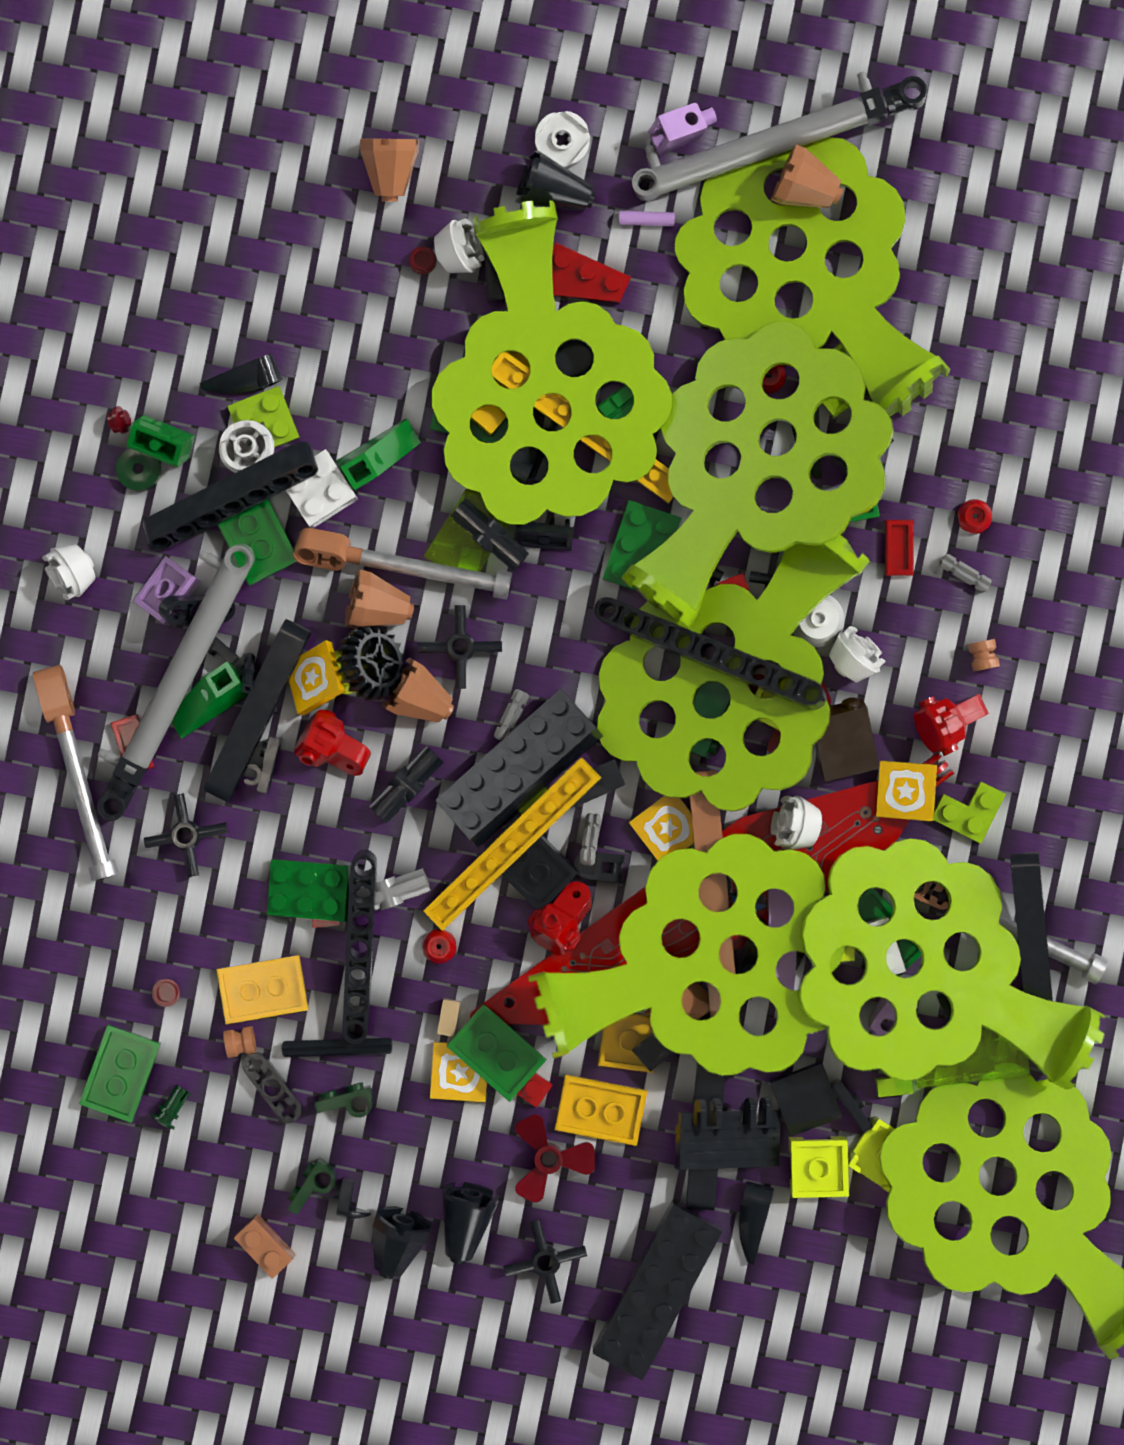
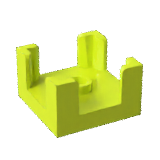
(865, 1154)
(819, 1167)

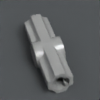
(395, 890)

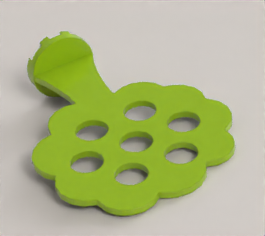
(521, 254)
(890, 363)
(682, 566)
(760, 629)
(654, 979)
(1047, 1032)
(1053, 1236)

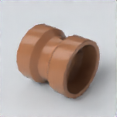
(983, 655)
(240, 1042)

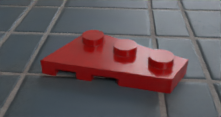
(585, 278)

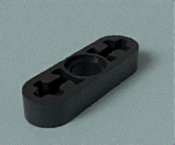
(185, 603)
(278, 1109)

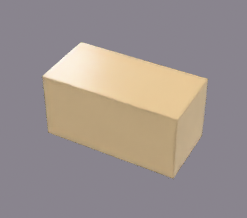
(448, 1017)

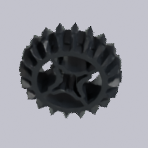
(371, 662)

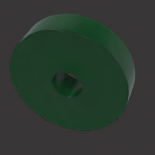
(138, 482)

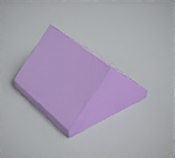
(166, 581)

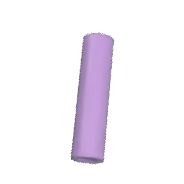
(646, 218)

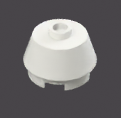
(458, 248)
(245, 444)
(70, 570)
(822, 624)
(855, 656)
(796, 823)

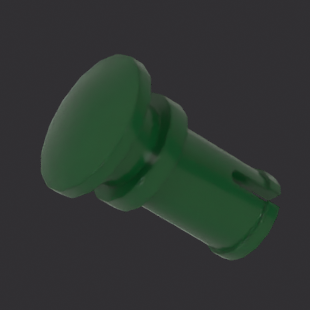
(171, 1107)

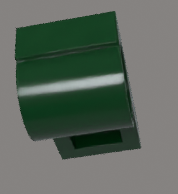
(332, 1100)
(300, 1194)

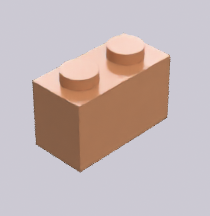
(264, 1246)

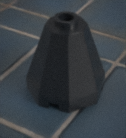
(397, 1240)

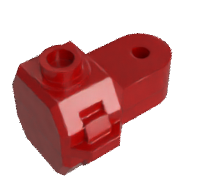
(944, 723)
(326, 741)
(557, 923)

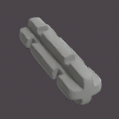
(965, 573)
(512, 714)
(590, 839)

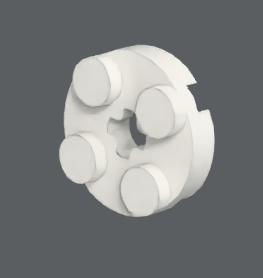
(560, 124)

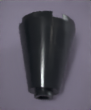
(552, 182)
(466, 1219)

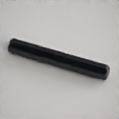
(336, 1047)

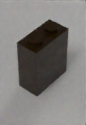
(847, 742)

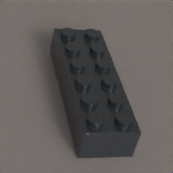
(519, 767)
(657, 1290)

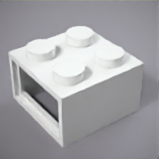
(323, 493)

